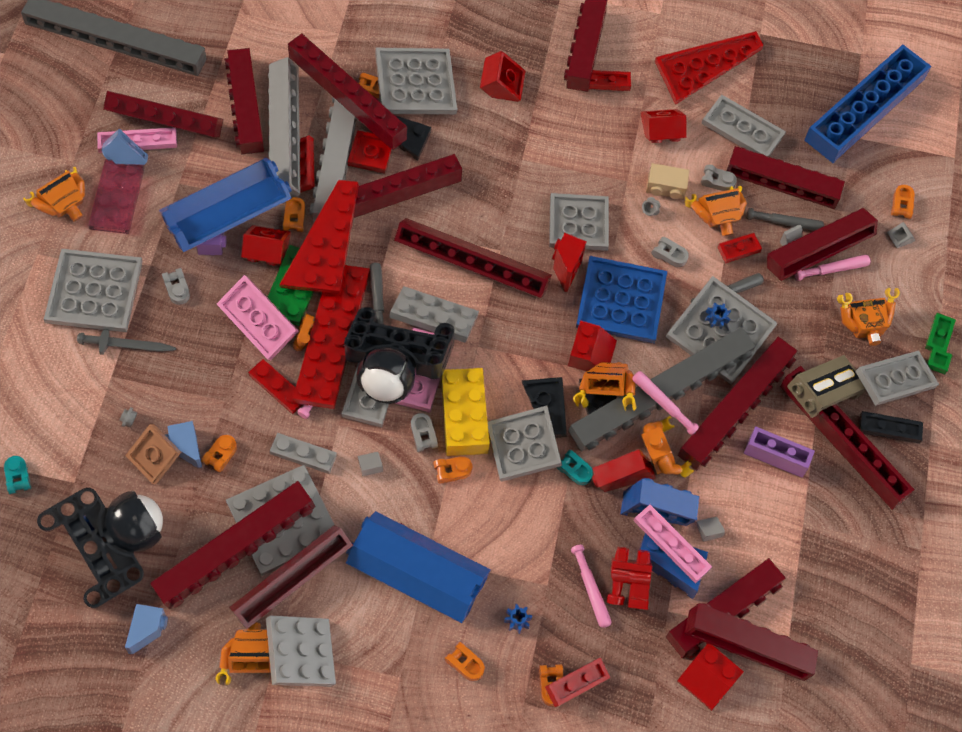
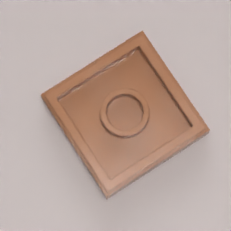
(153, 454)

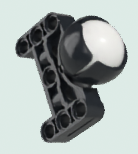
(393, 355)
(129, 526)

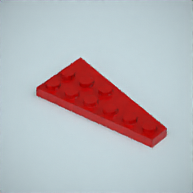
(698, 66)
(323, 254)

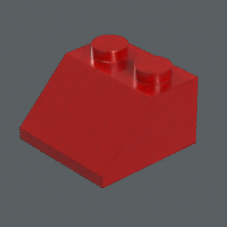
(502, 77)
(664, 125)
(265, 245)
(568, 258)
(591, 347)
(710, 676)

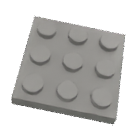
(581, 217)
(524, 443)
(300, 651)

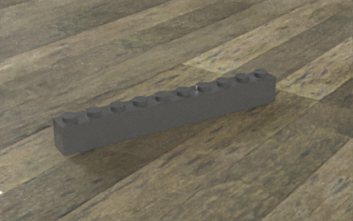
(115, 35)
(672, 382)

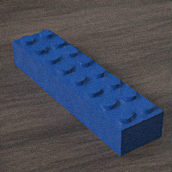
(867, 103)

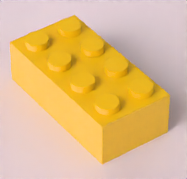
(464, 412)

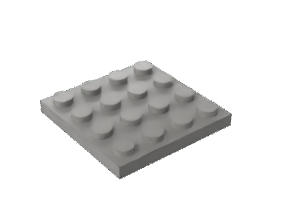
(416, 80)
(93, 290)
(694, 333)
(287, 542)

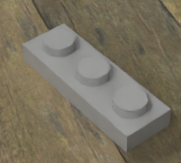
(303, 453)

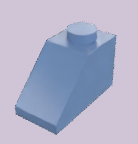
(123, 150)
(185, 439)
(145, 627)

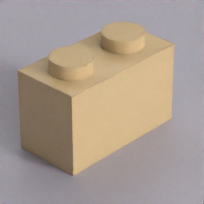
(667, 181)

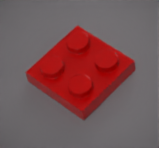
(369, 153)

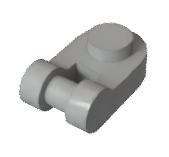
(724, 178)
(677, 255)
(177, 292)
(422, 425)

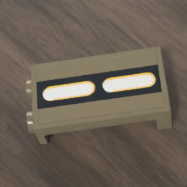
(826, 385)

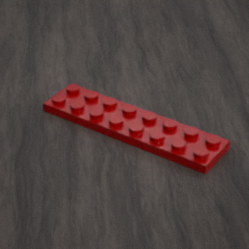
(325, 352)

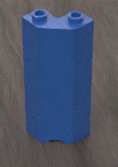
(225, 204)
(417, 566)

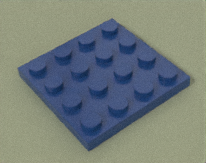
(623, 298)

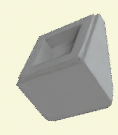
(791, 235)
(901, 235)
(370, 464)
(710, 529)

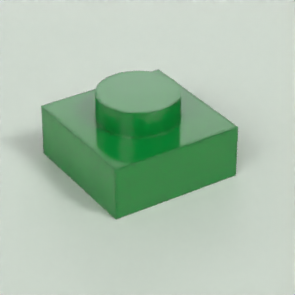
(939, 360)

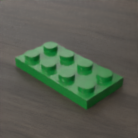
(290, 302)

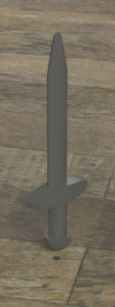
(105, 340)

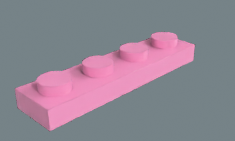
(146, 139)
(672, 544)

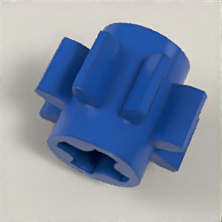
(719, 310)
(521, 612)

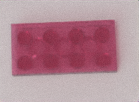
(116, 197)

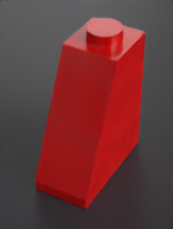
(623, 471)

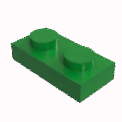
(940, 332)

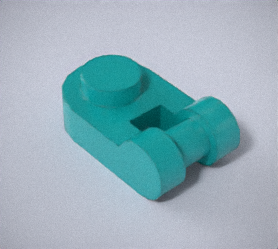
(15, 468)
(580, 473)

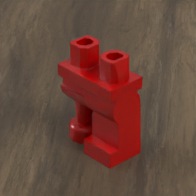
(631, 572)

